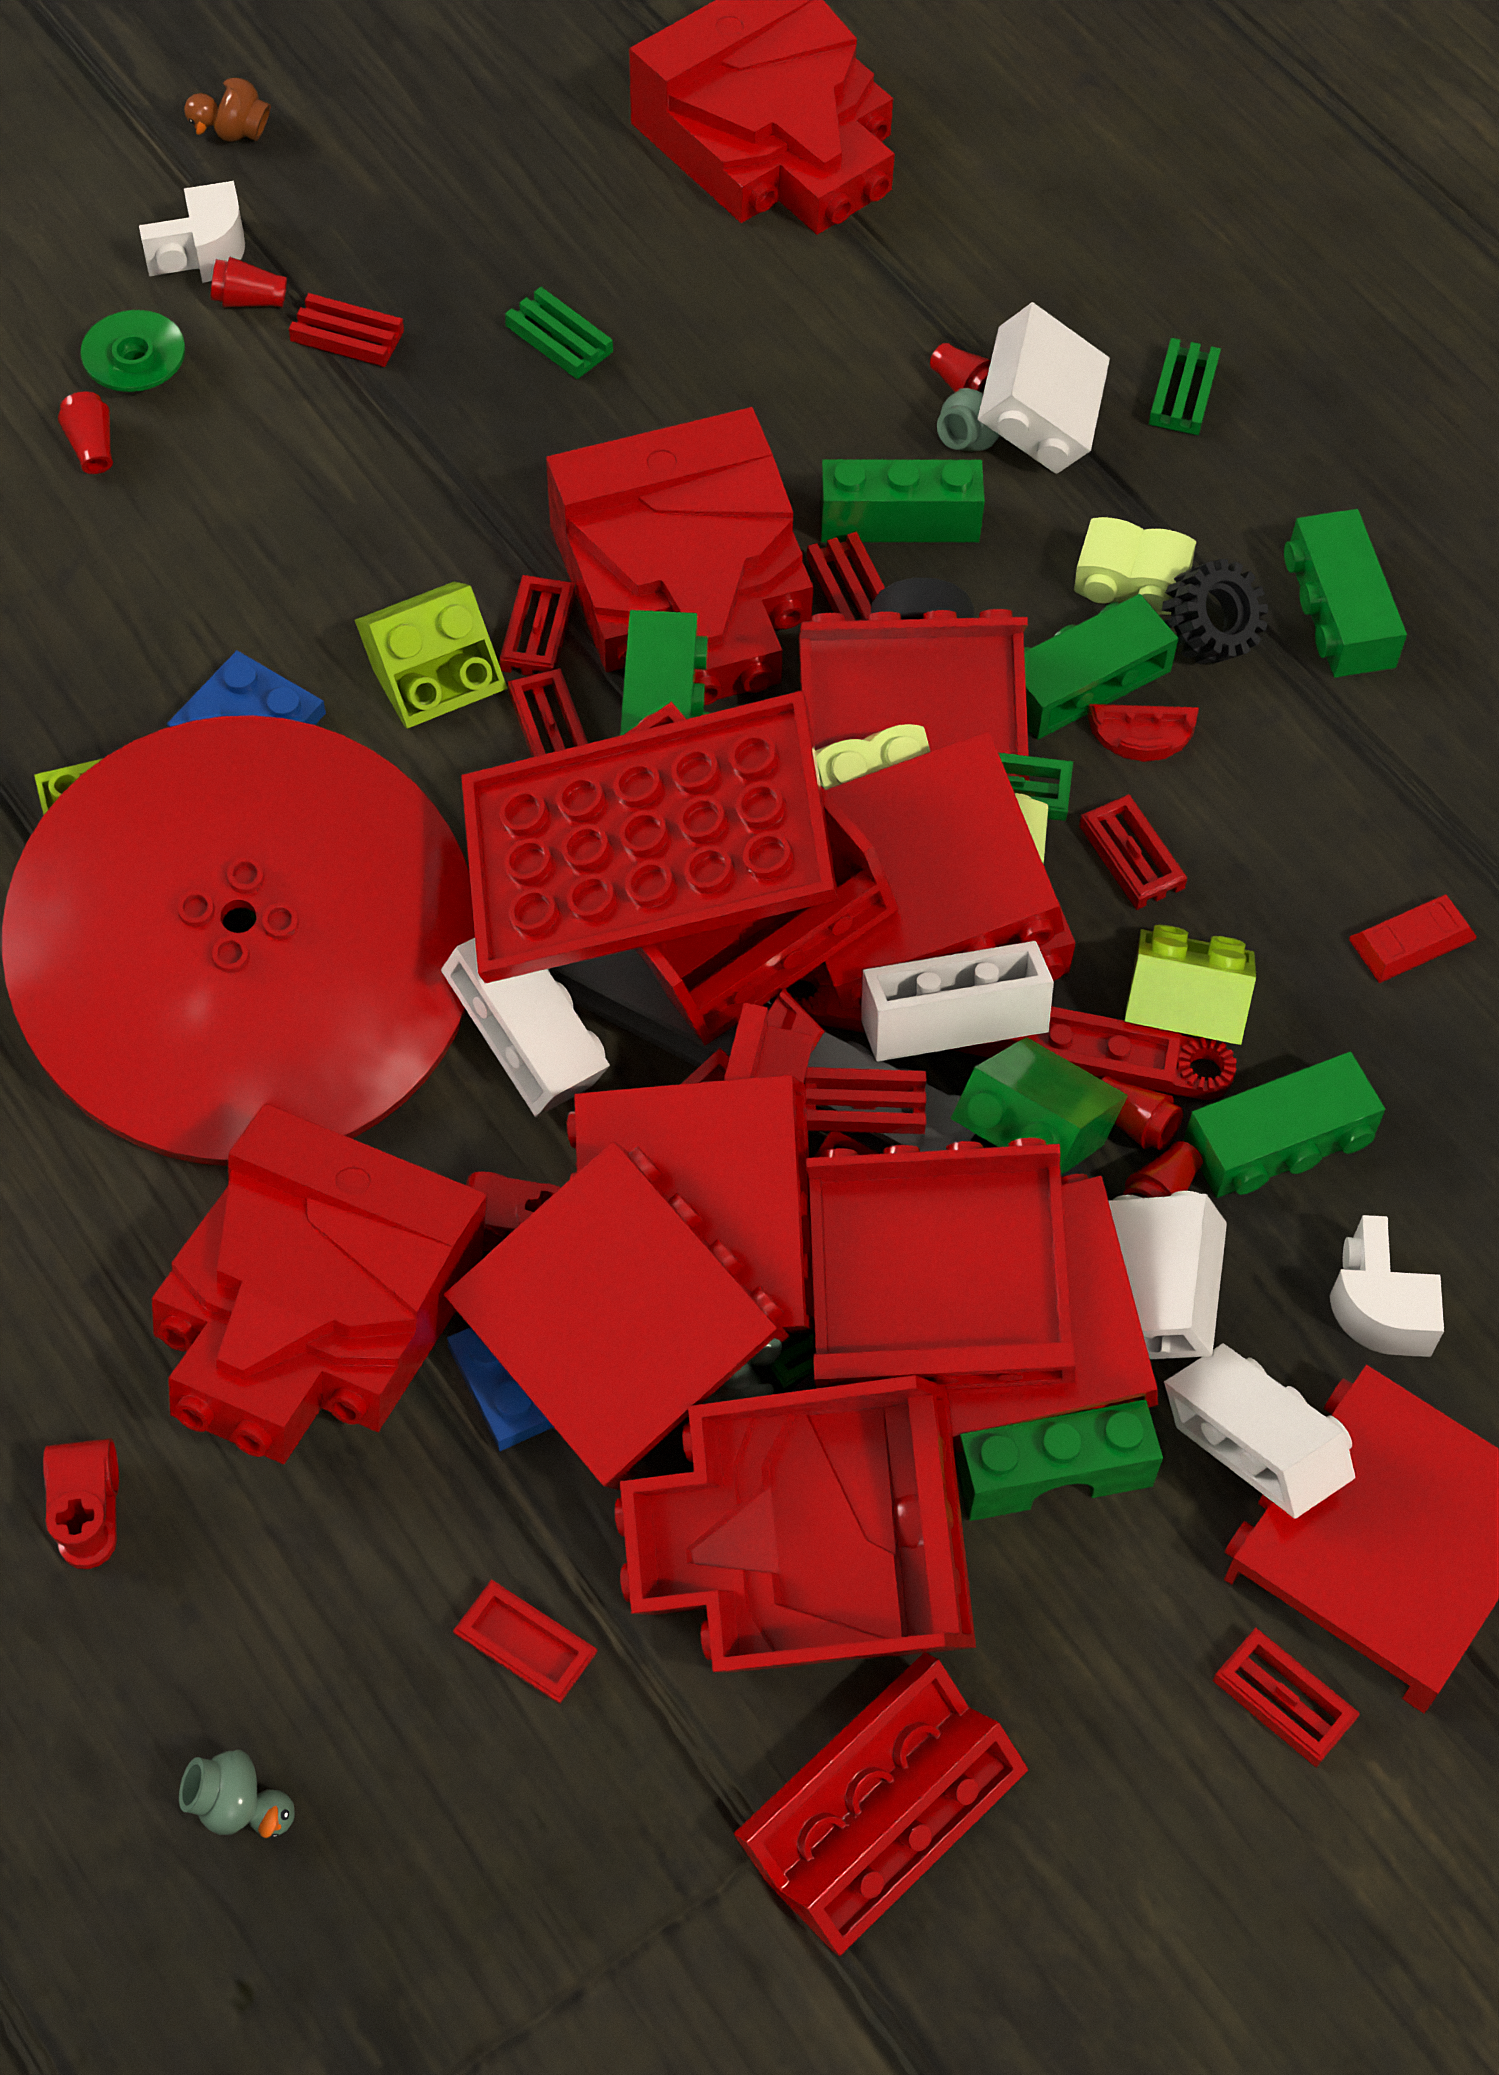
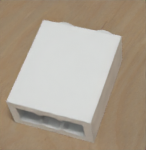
(1044, 388)
(1173, 1269)

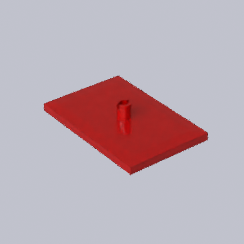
(646, 838)

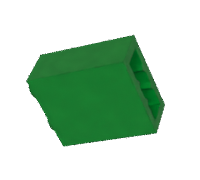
(1040, 1096)

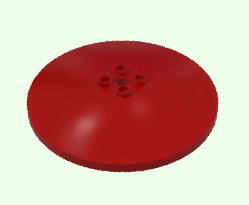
(191, 1028)

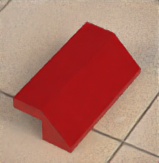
(880, 1803)

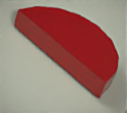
(1142, 731)

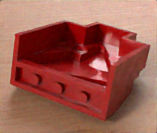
(766, 109)
(687, 527)
(752, 961)
(311, 1285)
(807, 1528)

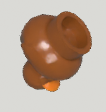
(238, 114)

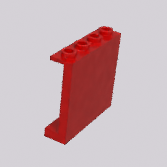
(924, 672)
(952, 859)
(736, 1160)
(941, 1265)
(615, 1311)
(1105, 1326)
(1402, 1551)

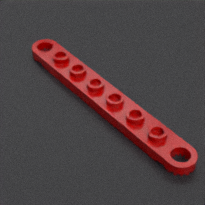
(1095, 1043)

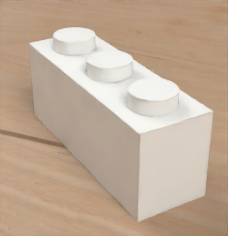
(956, 1000)
(530, 1030)
(1261, 1430)

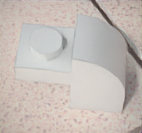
(197, 241)
(1382, 1307)

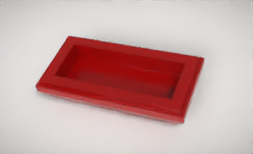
(1412, 938)
(525, 1641)

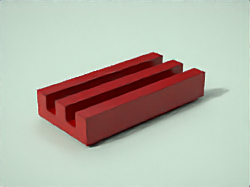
(350, 323)
(838, 553)
(530, 659)
(535, 684)
(1153, 887)
(865, 1091)
(1273, 1717)

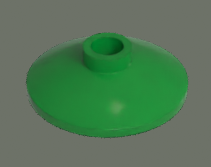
(133, 350)

